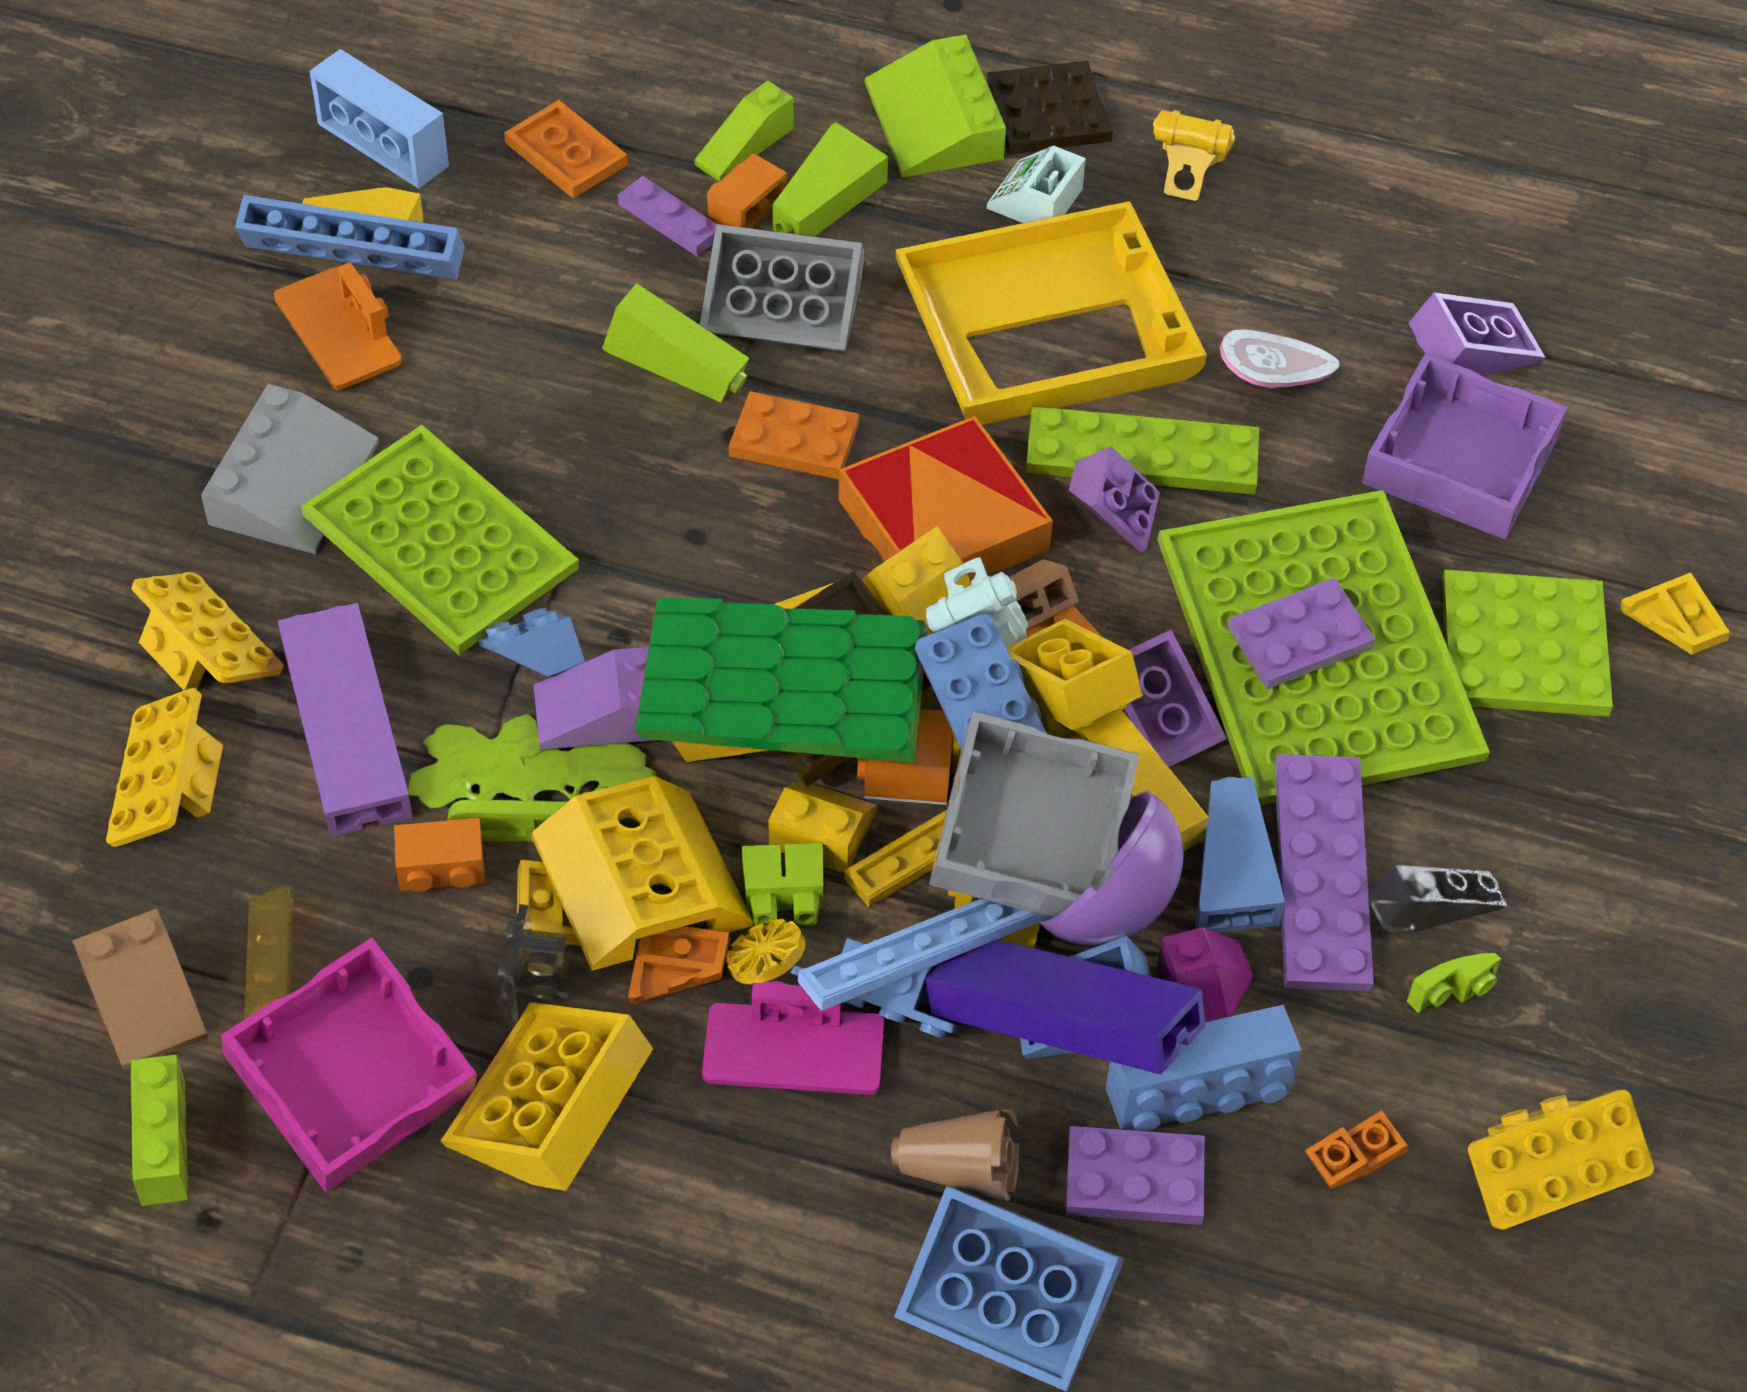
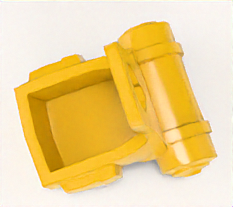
(1191, 143)

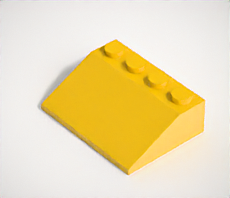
(550, 1093)

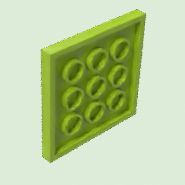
(1528, 641)

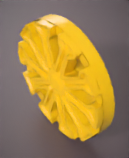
(768, 949)

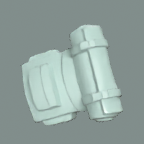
(985, 596)

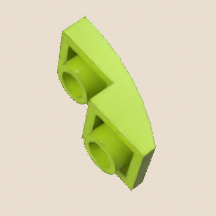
(1458, 977)

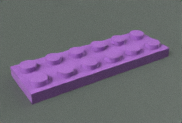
(1323, 873)

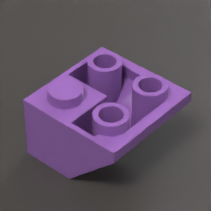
(1116, 495)

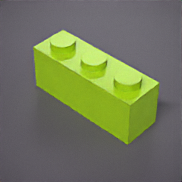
(159, 1130)

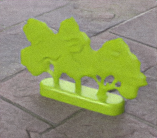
(517, 768)

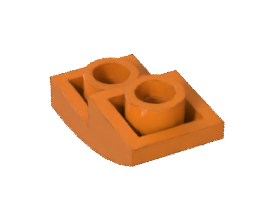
(1357, 1152)

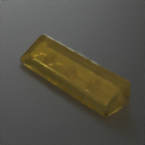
(269, 948)

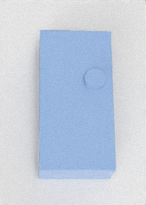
(379, 118)

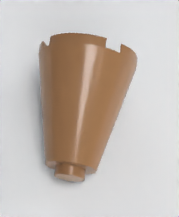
(963, 1153)

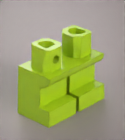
(771, 892)

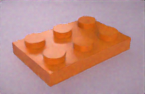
(566, 149)
(793, 435)

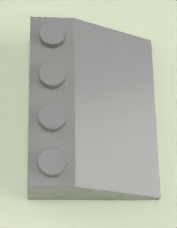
(782, 287)
(278, 463)

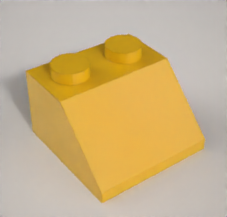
(823, 817)

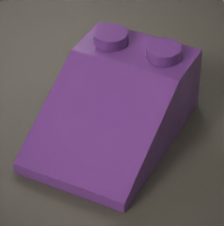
(1475, 334)
(592, 701)
(1172, 705)

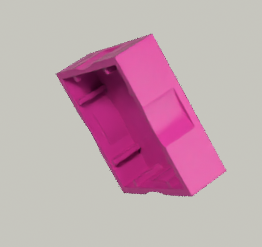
(348, 1064)

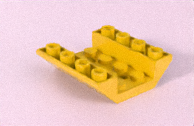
(608, 869)

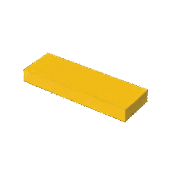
(896, 862)

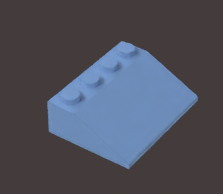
(1008, 1287)

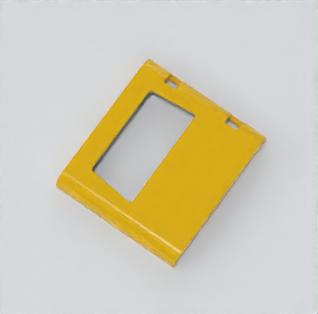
(1041, 275)

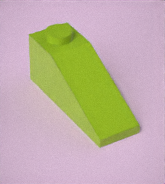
(749, 129)

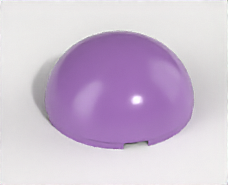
(1140, 885)

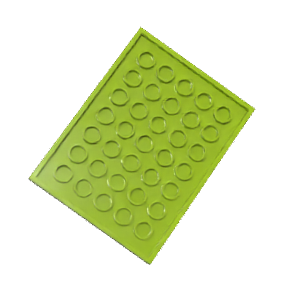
(1388, 705)

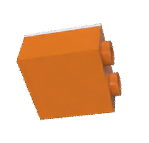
(919, 781)

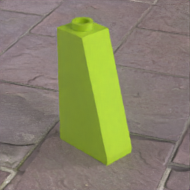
(829, 183)
(673, 346)

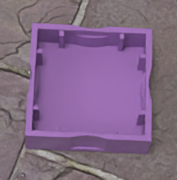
(1464, 446)

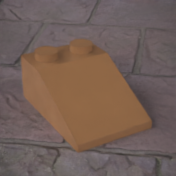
(140, 988)

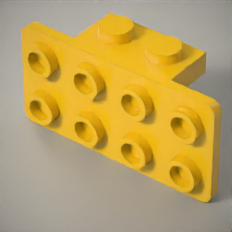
(198, 631)
(164, 766)
(1559, 1156)

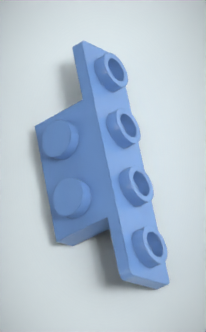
(899, 999)

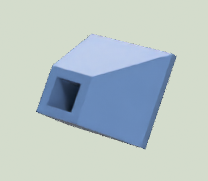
(540, 643)

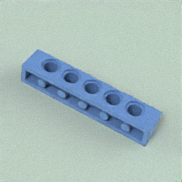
(350, 237)

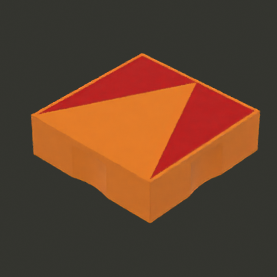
(949, 482)

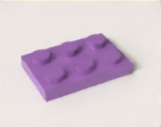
(1300, 633)
(1135, 1175)

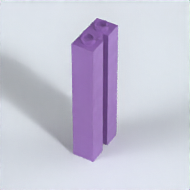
(344, 719)

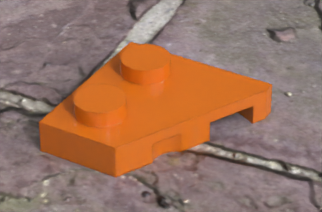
(677, 962)

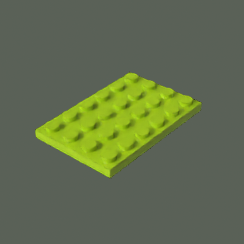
(440, 538)

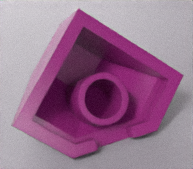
(1209, 963)

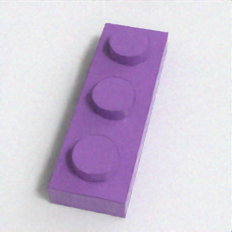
(668, 215)

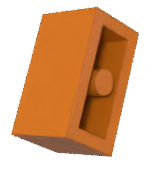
(746, 193)
(439, 854)

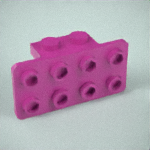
(792, 1044)

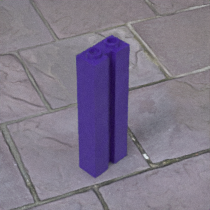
(1068, 1004)

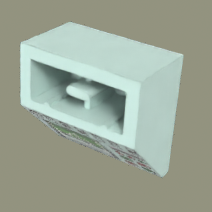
(1040, 186)

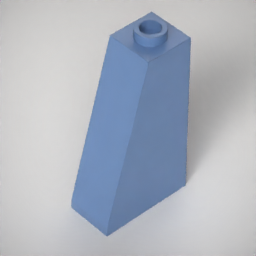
(1237, 864)

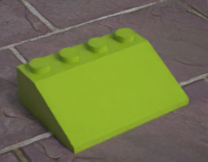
(937, 109)

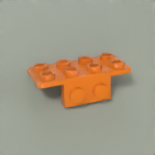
(340, 324)

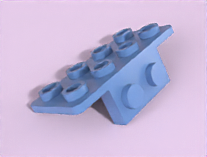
(976, 674)

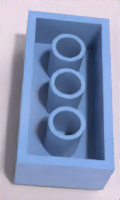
(1221, 1070)

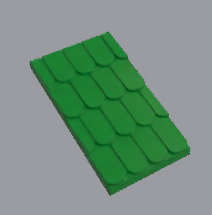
(781, 681)

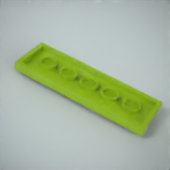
(1158, 448)

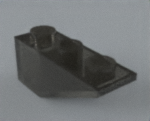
(1430, 897)

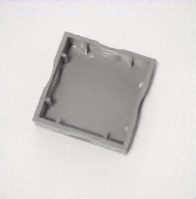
(1031, 816)

